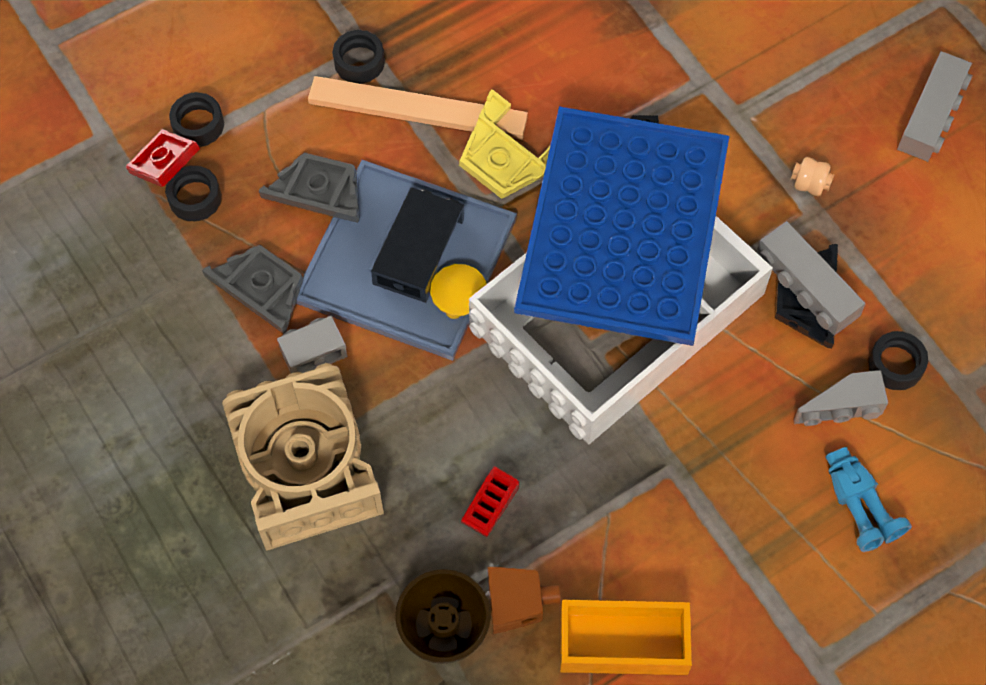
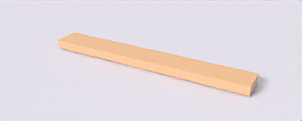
(408, 106)

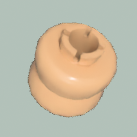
(812, 176)

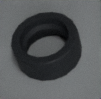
(357, 39)
(192, 102)
(200, 210)
(912, 346)

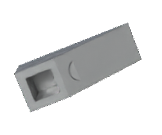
(852, 397)

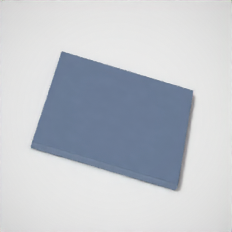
(340, 270)

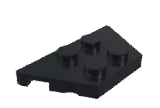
(793, 314)

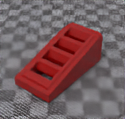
(505, 480)

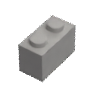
(312, 345)

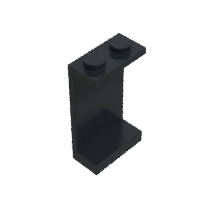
(416, 243)

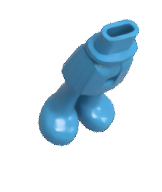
(854, 483)

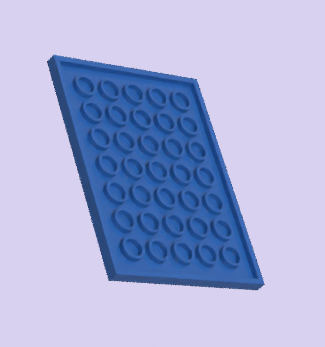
(623, 226)

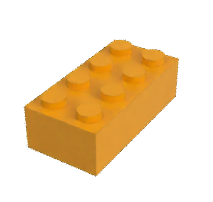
(625, 637)

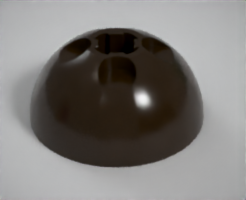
(432, 603)

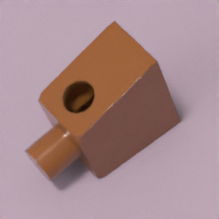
(518, 597)

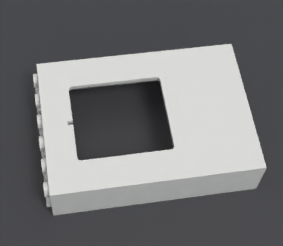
(731, 285)

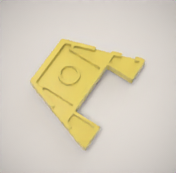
(498, 158)

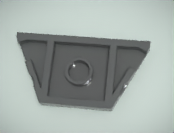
(317, 186)
(261, 284)

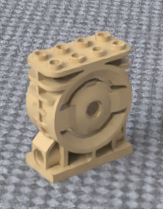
(313, 493)

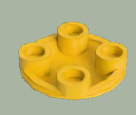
(454, 287)

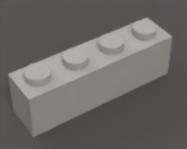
(934, 106)
(810, 278)

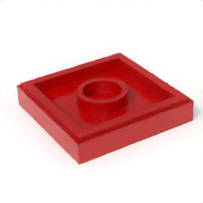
(162, 158)

